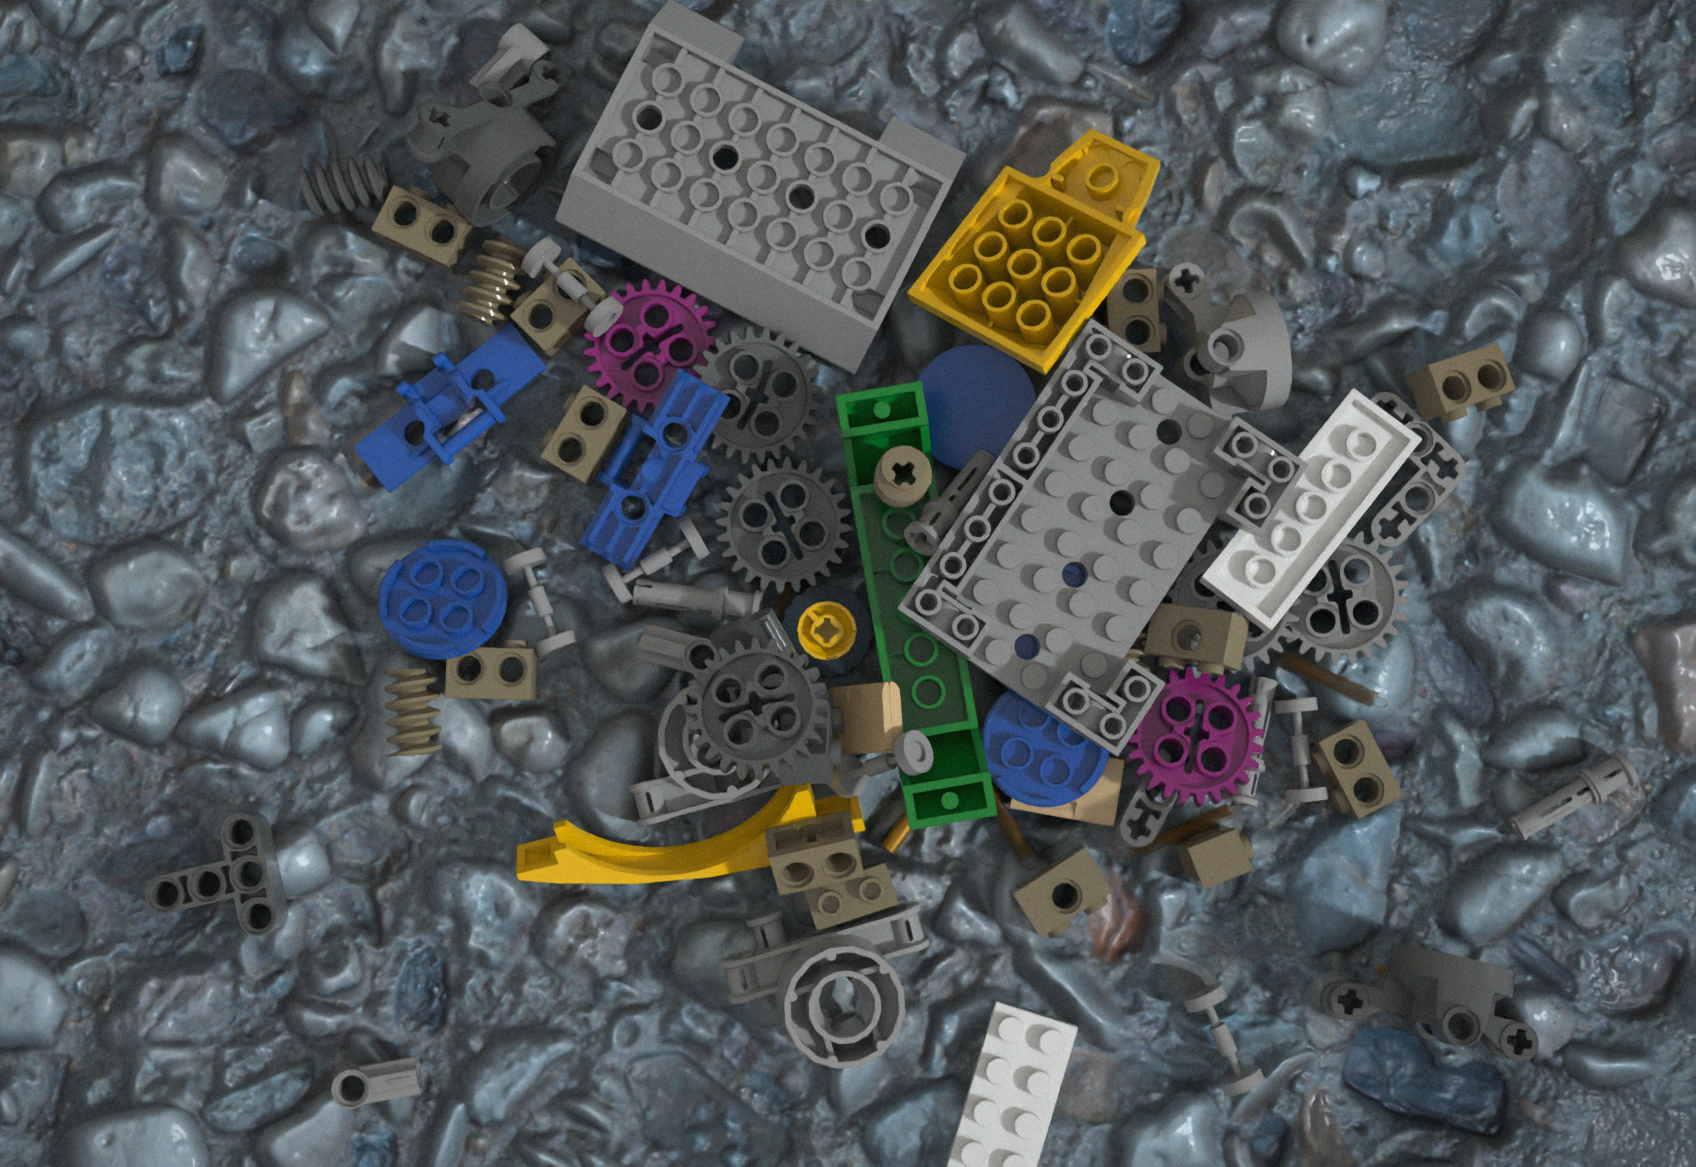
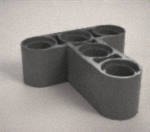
(232, 877)

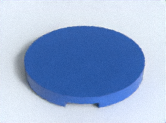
(974, 402)
(442, 599)
(1036, 755)

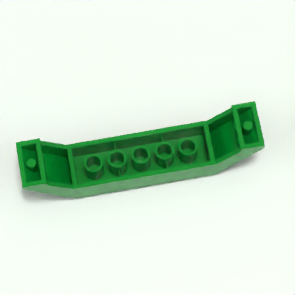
(930, 675)

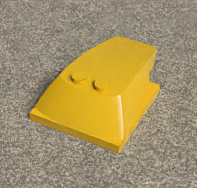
(1042, 250)

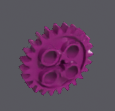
(633, 322)
(1230, 745)

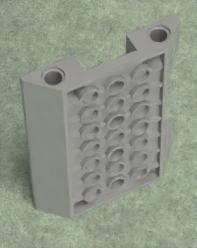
(735, 229)
(1051, 508)

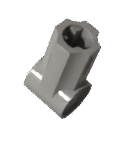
(514, 58)
(673, 649)
(381, 1081)

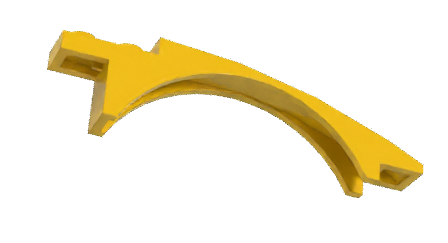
(587, 859)

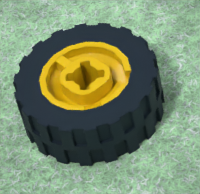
(829, 628)

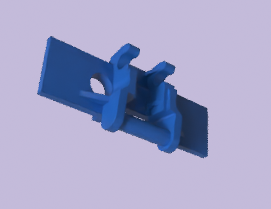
(444, 398)
(666, 474)

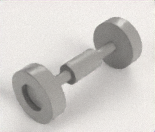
(542, 258)
(655, 561)
(525, 562)
(1301, 751)
(911, 753)
(1241, 1079)

